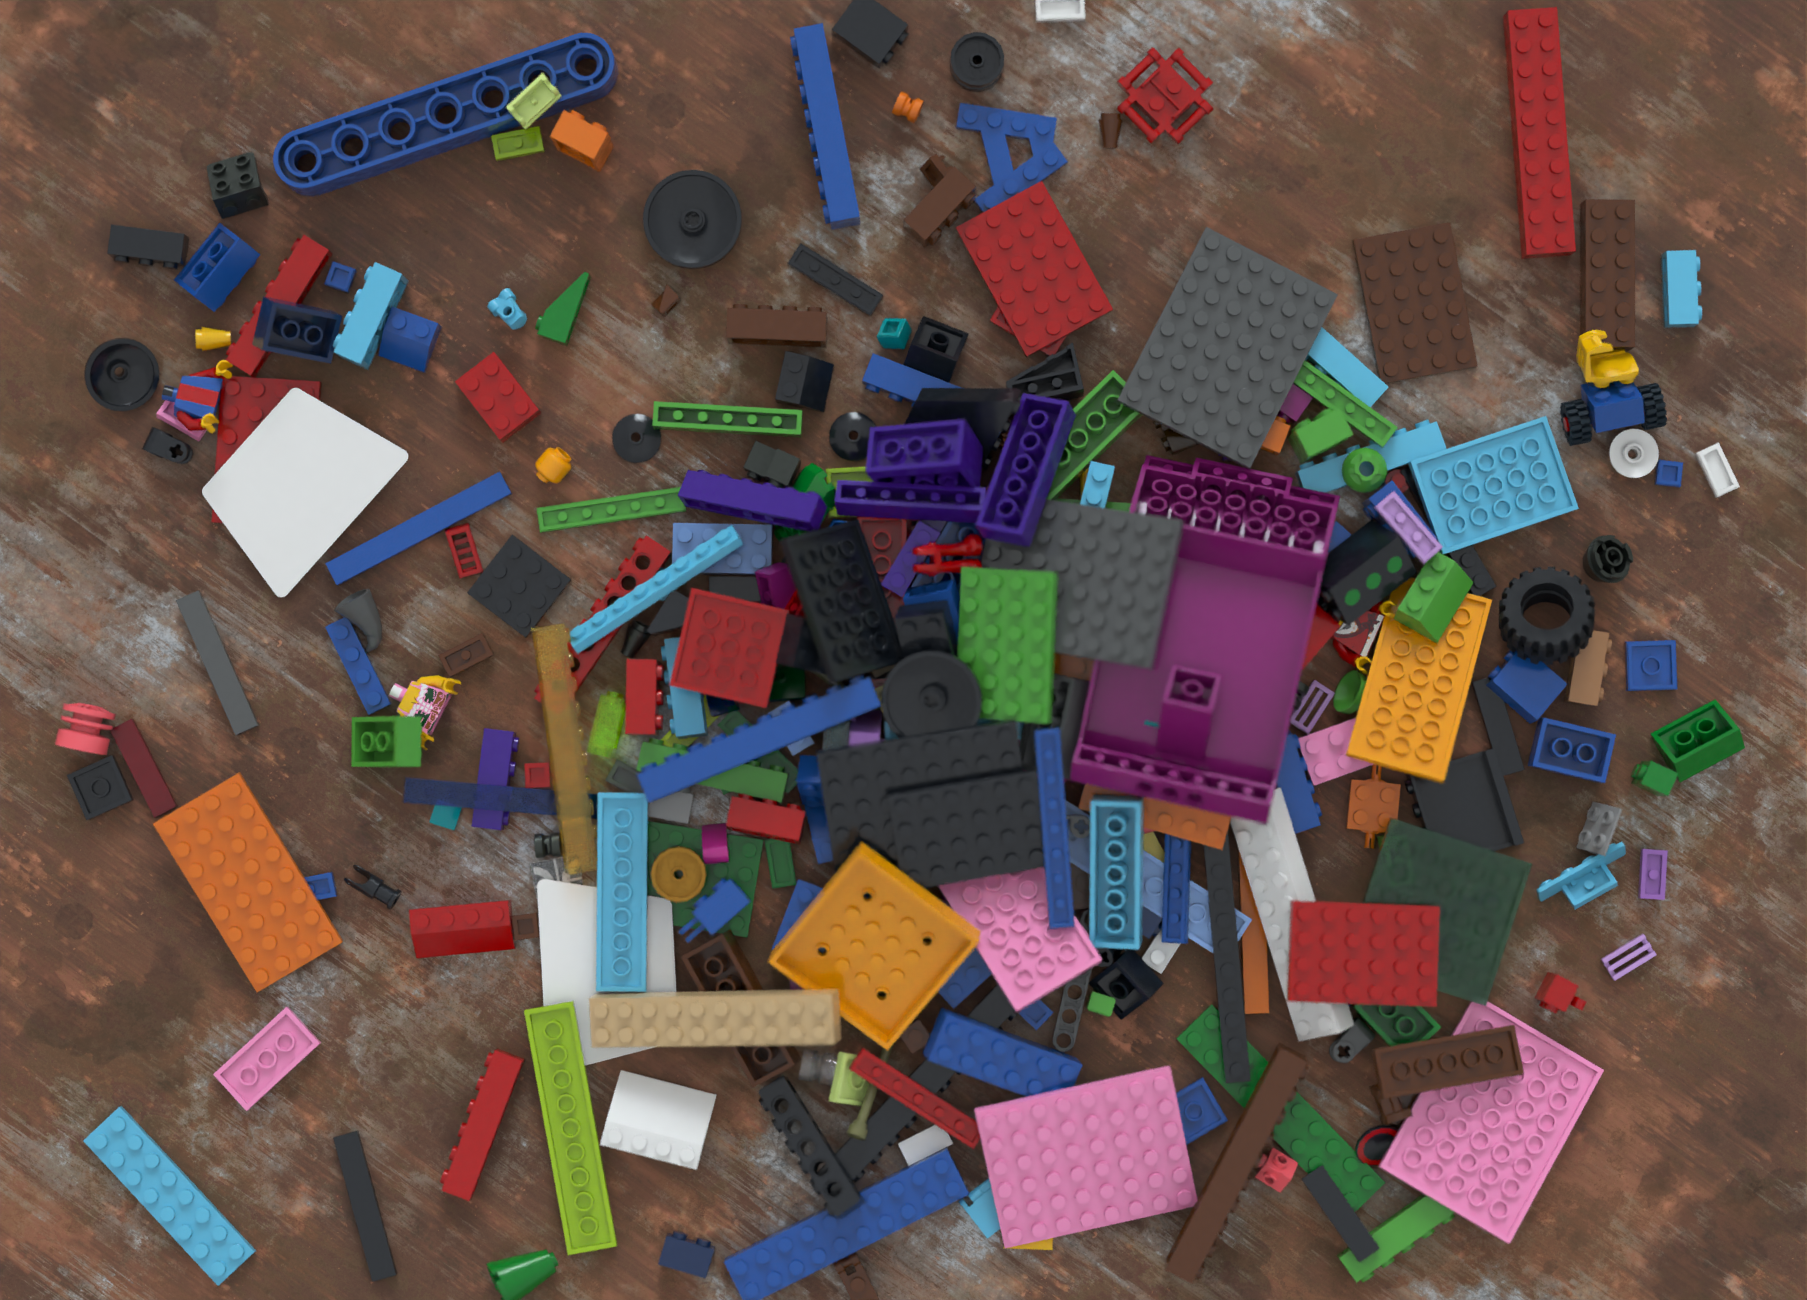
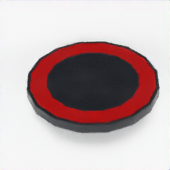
(1374, 1144)

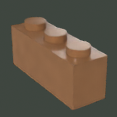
(1587, 671)

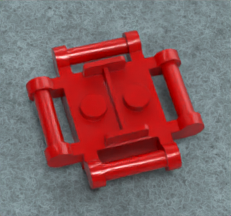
(1164, 96)

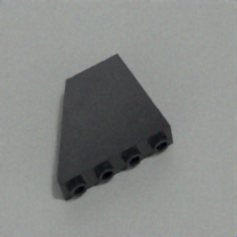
(982, 408)

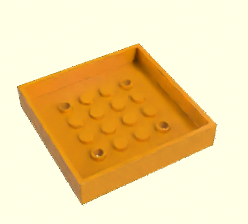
(875, 945)

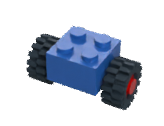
(1612, 409)

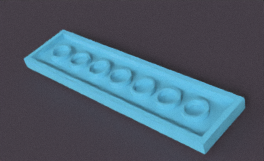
(622, 892)
(169, 1195)

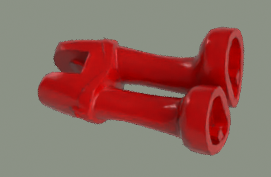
(969, 546)

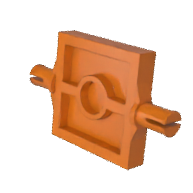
(1372, 805)

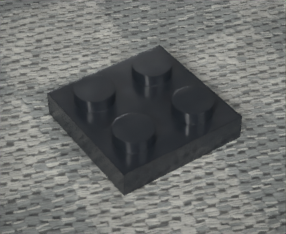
(100, 787)

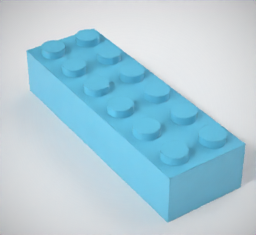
(1116, 871)

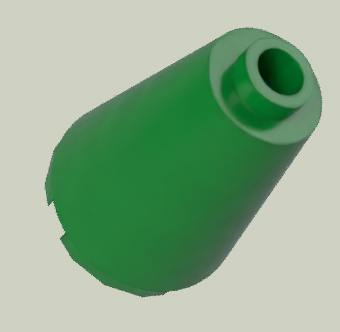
(521, 1274)

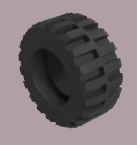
(1551, 587)

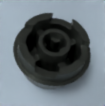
(1607, 559)

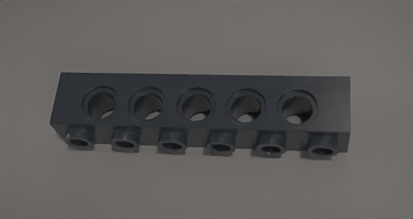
(849, 1197)

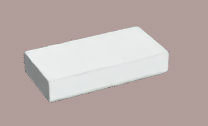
(1059, 10)
(1717, 470)
(924, 1144)

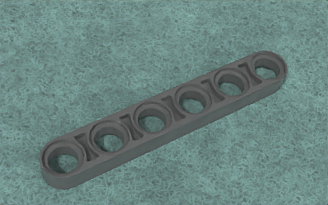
(1074, 1004)

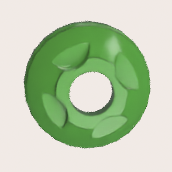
(1355, 479)
(1349, 692)

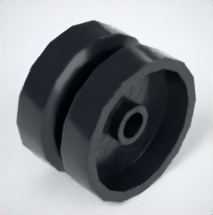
(972, 76)

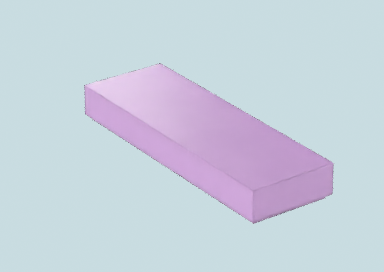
(1408, 527)

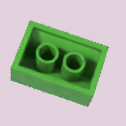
(1434, 597)

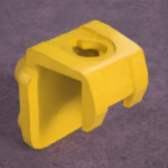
(1602, 363)

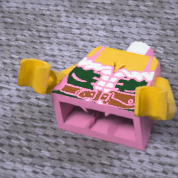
(426, 700)

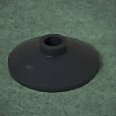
(839, 436)
(636, 451)

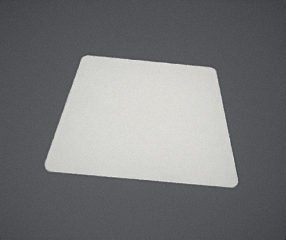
(299, 485)
(569, 954)

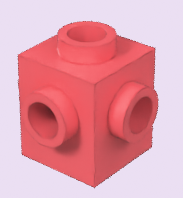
(1276, 1169)

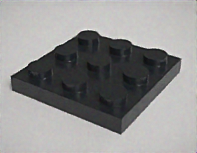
(519, 586)

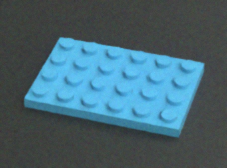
(1493, 485)

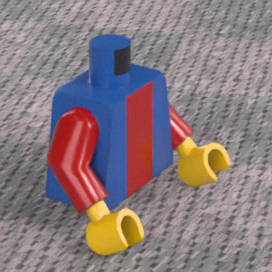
(198, 397)

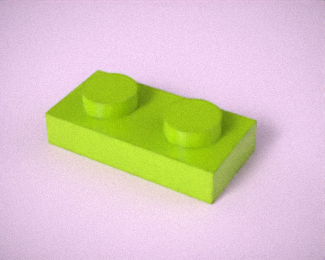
(517, 143)

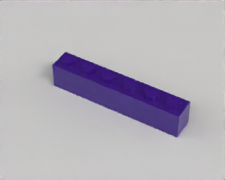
(752, 500)
(909, 501)

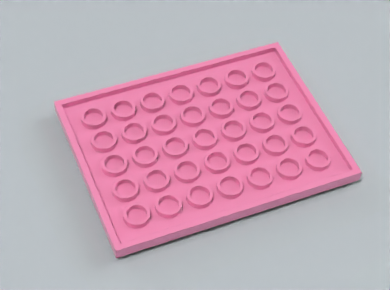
(1493, 1140)
(1086, 1156)

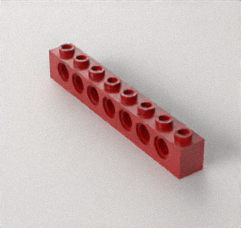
(658, 557)

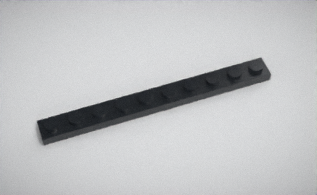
(1227, 963)

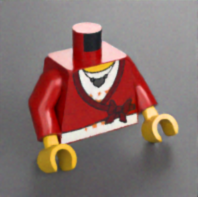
(1355, 640)

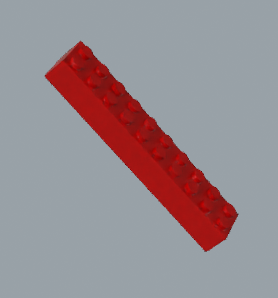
(1539, 133)

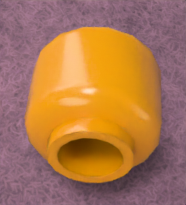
(553, 465)

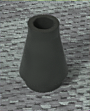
(635, 638)

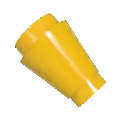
(212, 338)

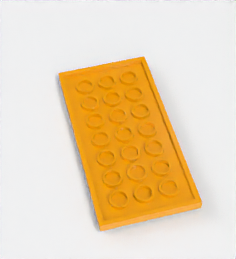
(1418, 691)

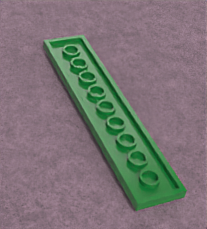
(1302, 1130)

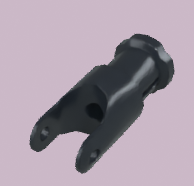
(375, 888)

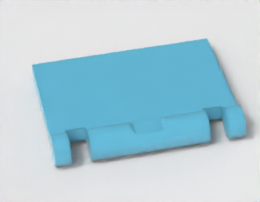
(983, 1208)

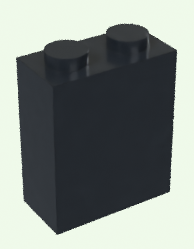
(871, 31)

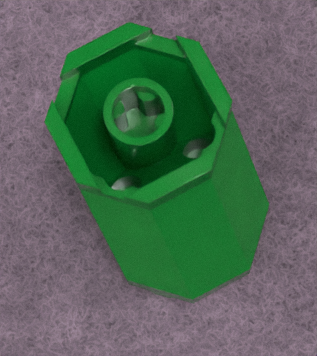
(813, 480)

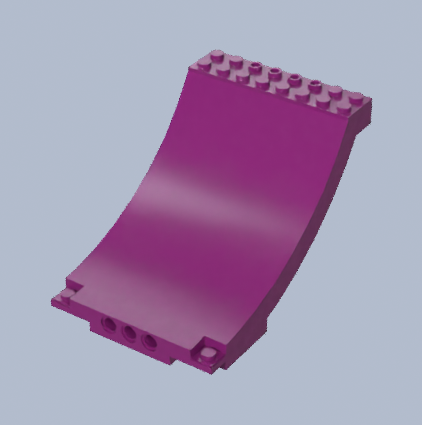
(1225, 645)

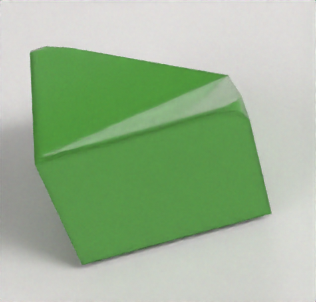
(1100, 1004)

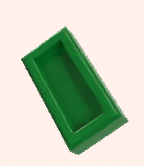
(780, 863)

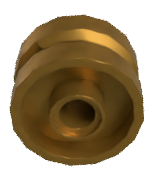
(678, 859)

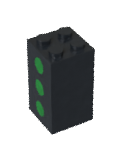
(1363, 572)

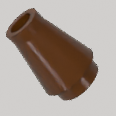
(1110, 129)

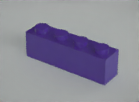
(495, 769)

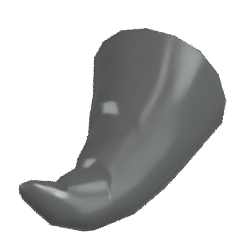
(363, 612)

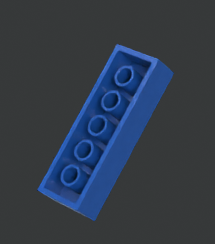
(999, 1056)

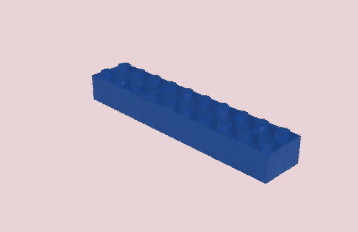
(761, 739)
(826, 1239)

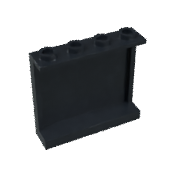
(1469, 803)

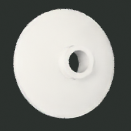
(1646, 453)

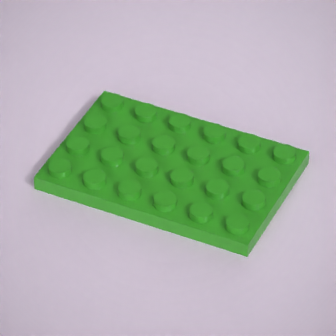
(1010, 640)

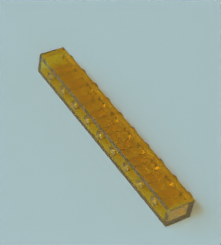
(565, 748)

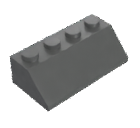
(1067, 713)

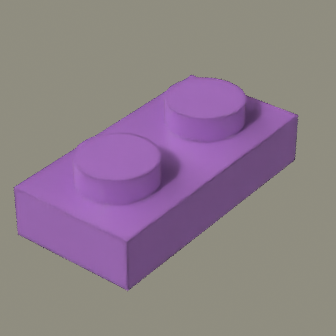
(1652, 874)

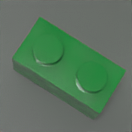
(1653, 778)

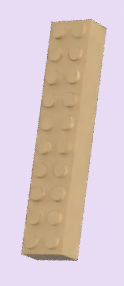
(715, 1018)

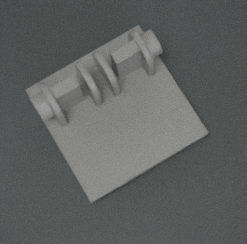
(1598, 828)

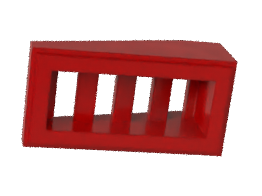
(472, 548)

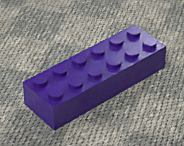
(1025, 470)

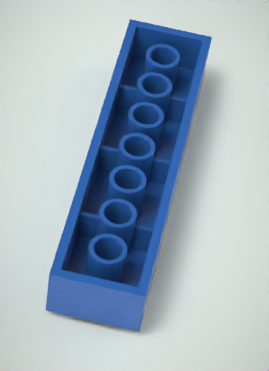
(827, 128)

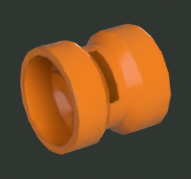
(907, 107)

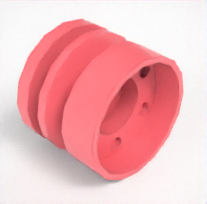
(85, 728)

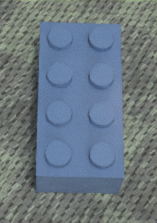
(745, 560)

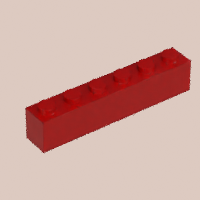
(291, 285)
(483, 1123)

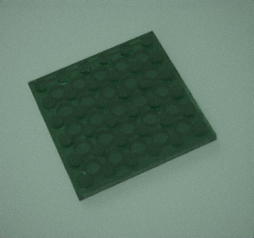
(1475, 897)

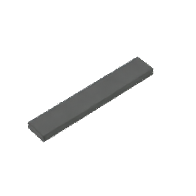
(217, 662)

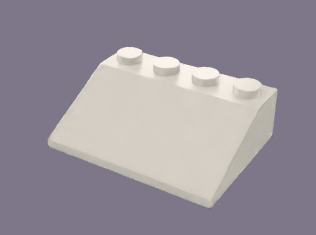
(658, 1119)

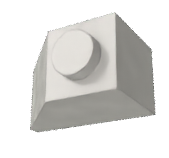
(673, 807)

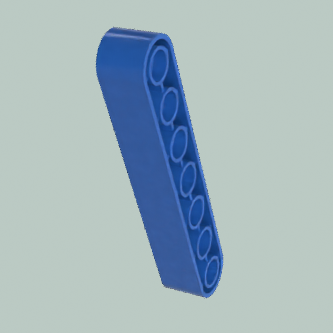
(420, 111)

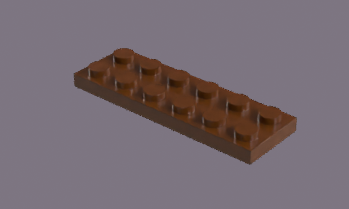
(1447, 1062)

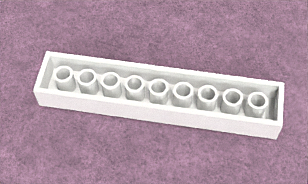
(1275, 878)

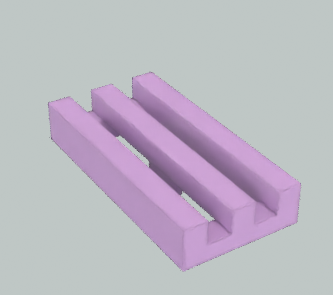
(1299, 724)
(1646, 946)

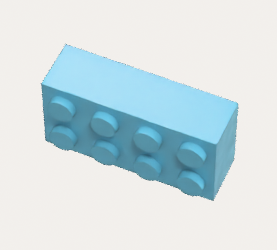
(367, 320)

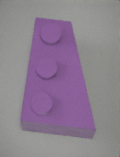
(866, 728)

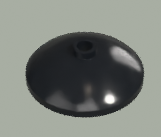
(129, 388)

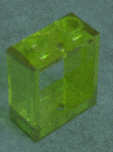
(607, 725)

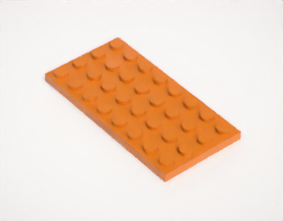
(248, 882)

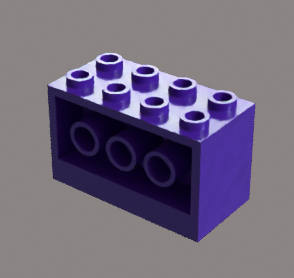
(925, 454)

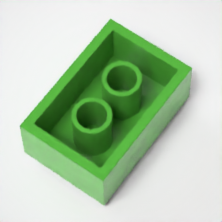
(1316, 437)
(386, 741)

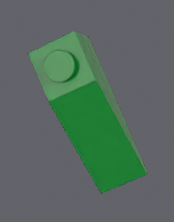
(562, 314)

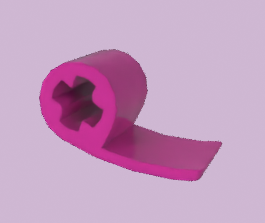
(715, 843)

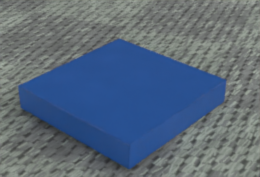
(1651, 665)
(1198, 1110)

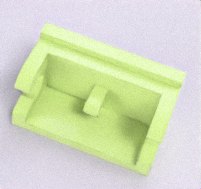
(533, 101)

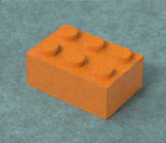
(582, 140)

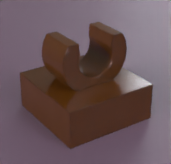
(935, 169)

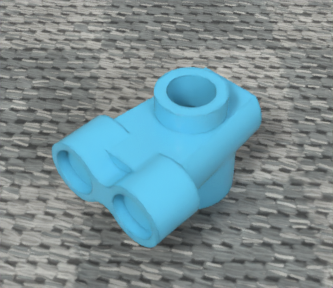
(507, 309)

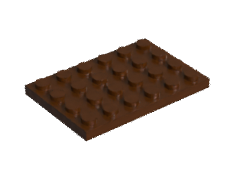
(1415, 303)

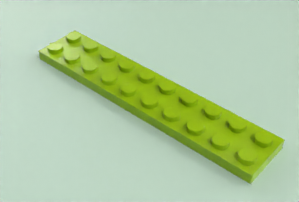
(570, 1127)

